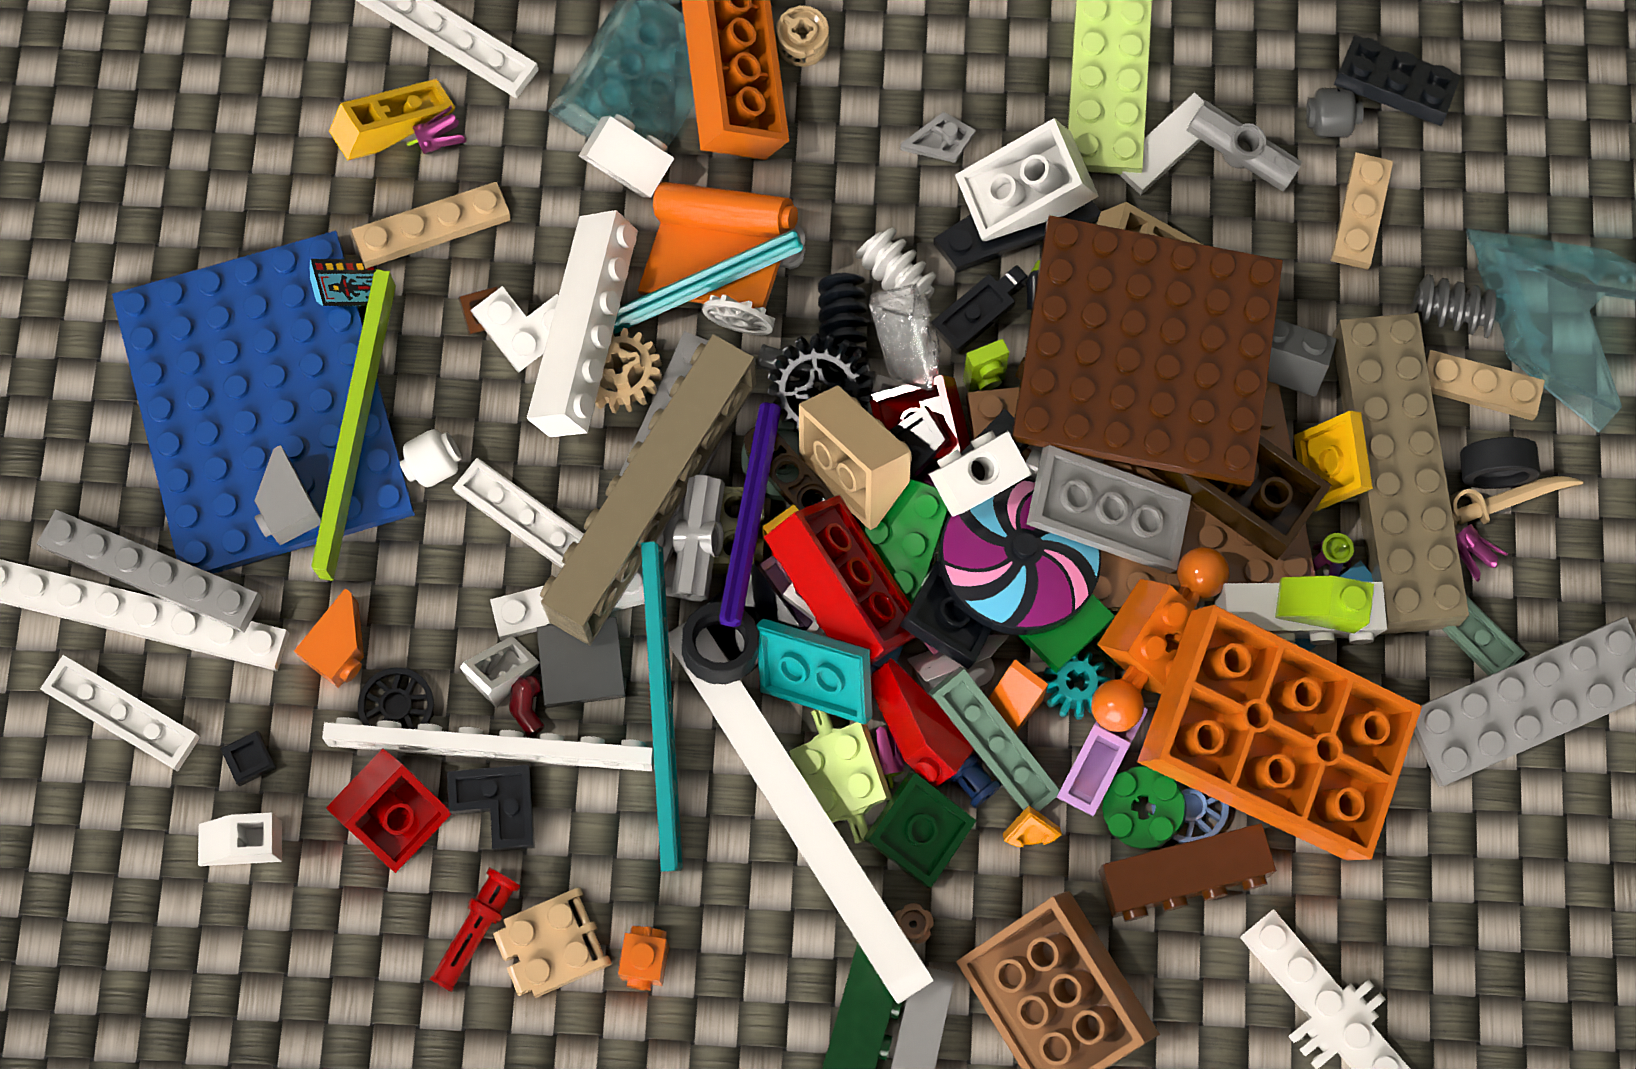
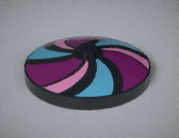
(1013, 572)

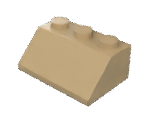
(853, 454)

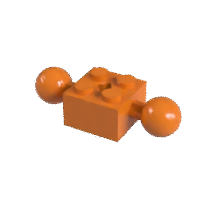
(1148, 634)

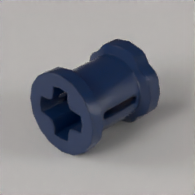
(975, 781)

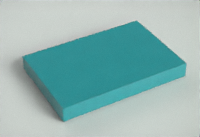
(815, 671)

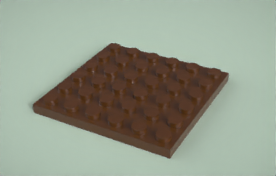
(1148, 351)

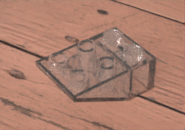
(905, 337)

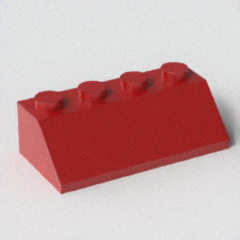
(841, 577)

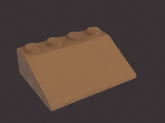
(1057, 991)

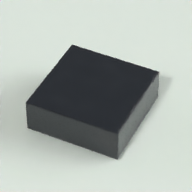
(248, 758)

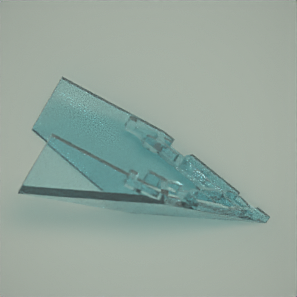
(1546, 317)

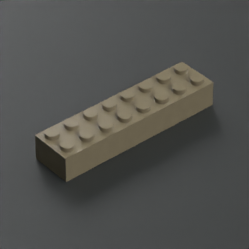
(649, 489)
(1409, 509)

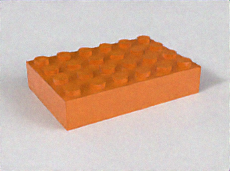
(1280, 733)

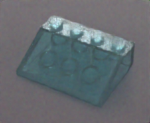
(632, 70)

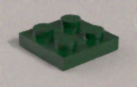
(920, 829)

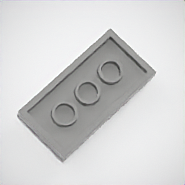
(1109, 509)

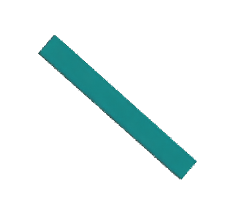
(661, 707)

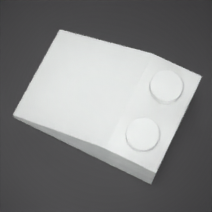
(1027, 182)

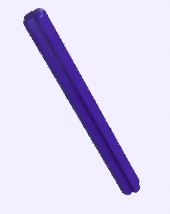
(750, 515)

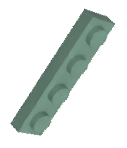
(994, 741)

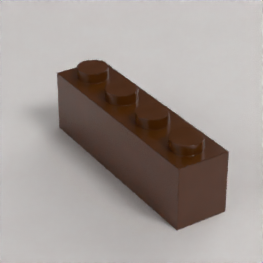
(1187, 871)

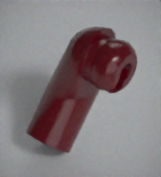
(521, 705)

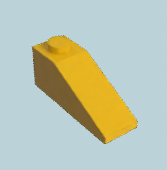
(386, 118)

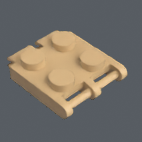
(550, 945)

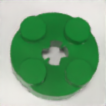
(1125, 823)

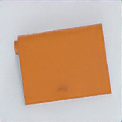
(711, 225)

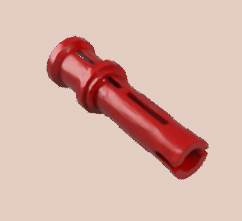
(448, 975)

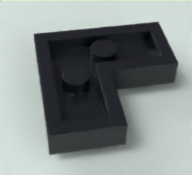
(502, 792)

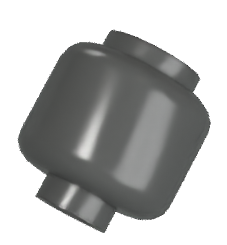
(1333, 113)

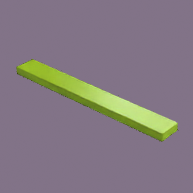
(353, 426)

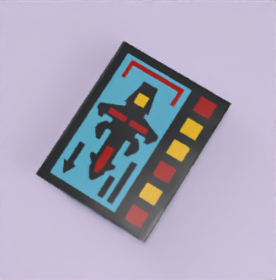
(341, 281)

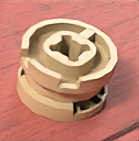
(803, 34)

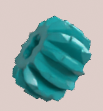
(1074, 698)

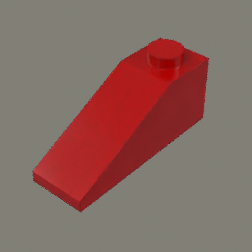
(918, 725)

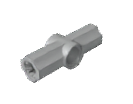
(1223, 133)
(698, 538)

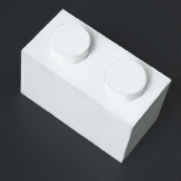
(627, 155)

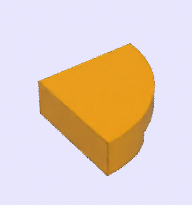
(1031, 829)

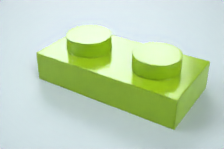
(986, 366)

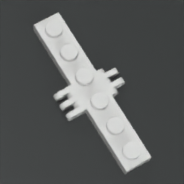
(1337, 1017)

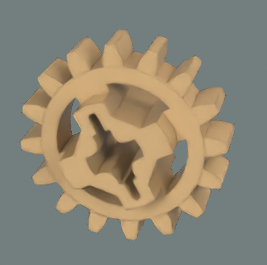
(638, 365)

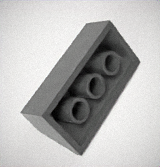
(1299, 357)

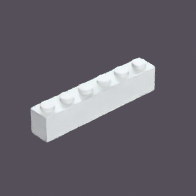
(582, 324)

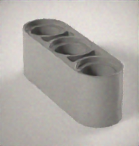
(924, 1023)

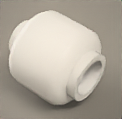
(430, 458)

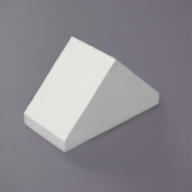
(499, 668)

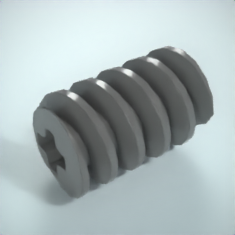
(1455, 304)

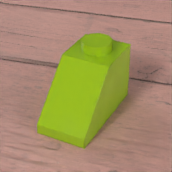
(1325, 602)

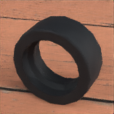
(1499, 462)
(718, 671)

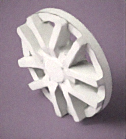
(738, 315)

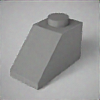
(283, 501)

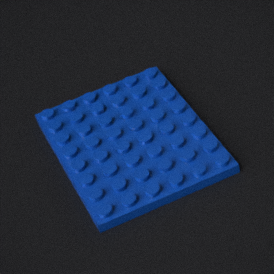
(232, 370)

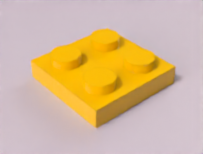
(1338, 455)

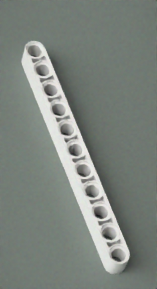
(809, 826)

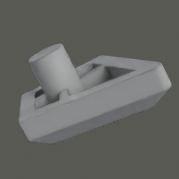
(940, 139)

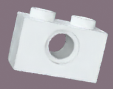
(1002, 467)

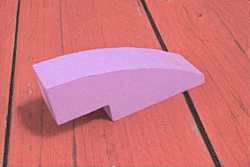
(1096, 767)

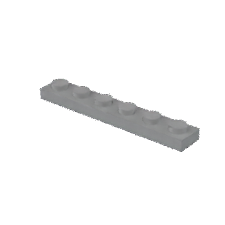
(150, 571)

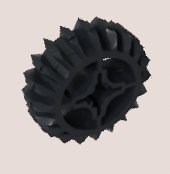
(819, 352)

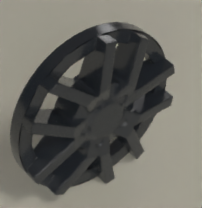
(396, 703)

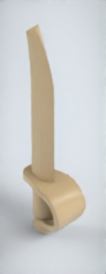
(1483, 507)

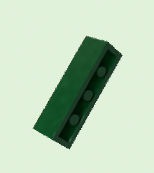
(862, 1019)

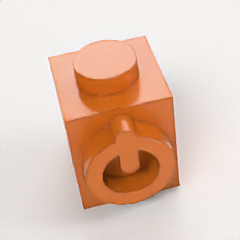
(644, 957)

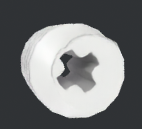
(891, 265)

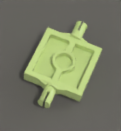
(842, 772)

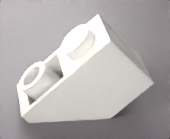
(240, 840)

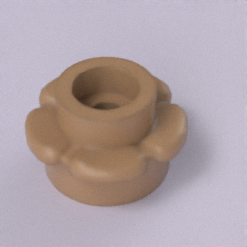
(922, 917)

